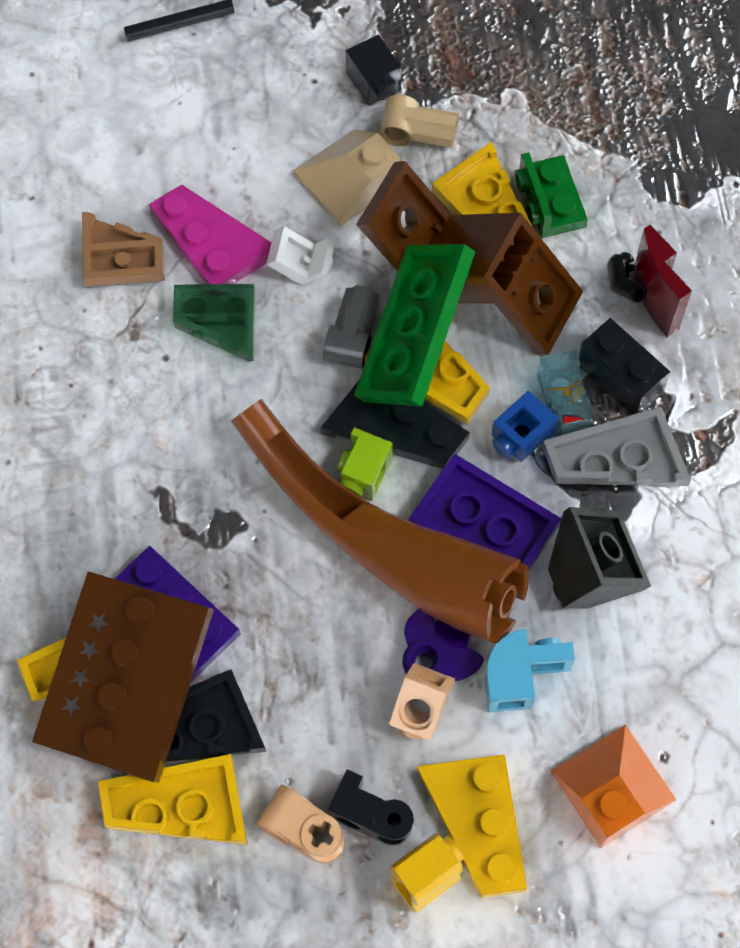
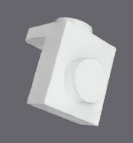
(299, 257)

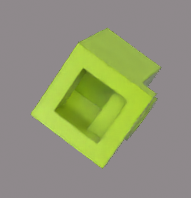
(365, 464)

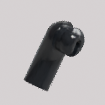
(619, 278)

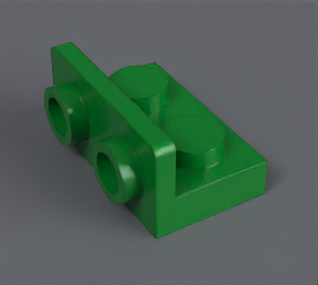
(550, 195)

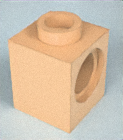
(427, 686)

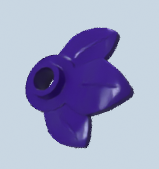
(440, 644)

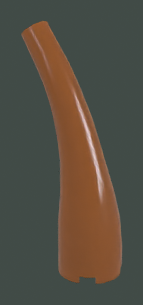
(432, 570)

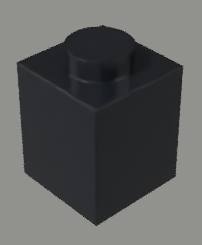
(373, 70)

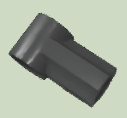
(350, 336)

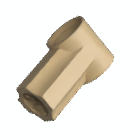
(408, 122)

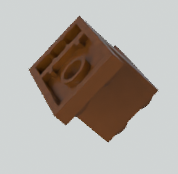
(507, 263)

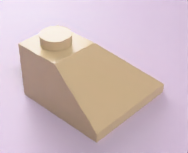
(348, 173)

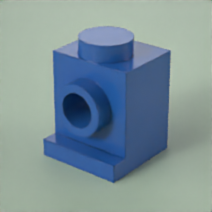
(525, 416)

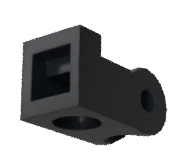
(368, 814)

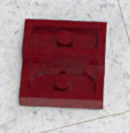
(666, 291)

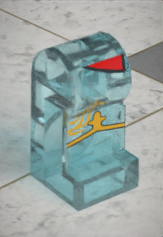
(565, 391)

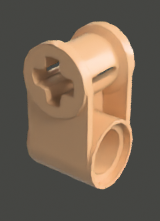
(297, 820)

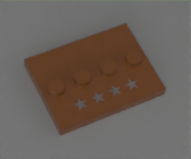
(123, 676)

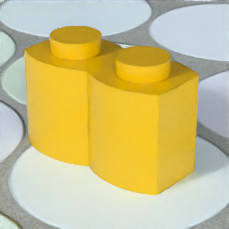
(427, 871)

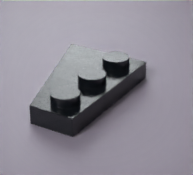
(414, 430)
(215, 722)

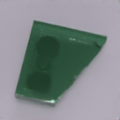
(218, 315)

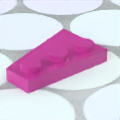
(209, 238)

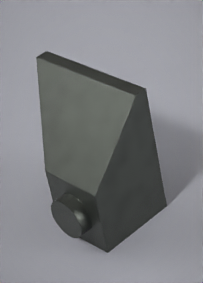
(594, 559)

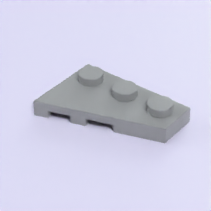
(619, 452)

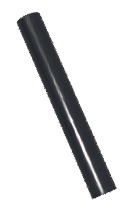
(178, 20)

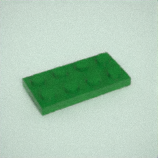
(414, 324)

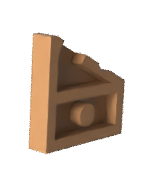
(119, 254)

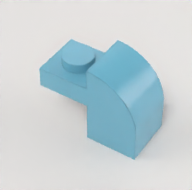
(514, 662)

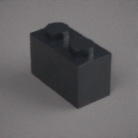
(623, 367)

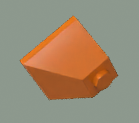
(613, 786)

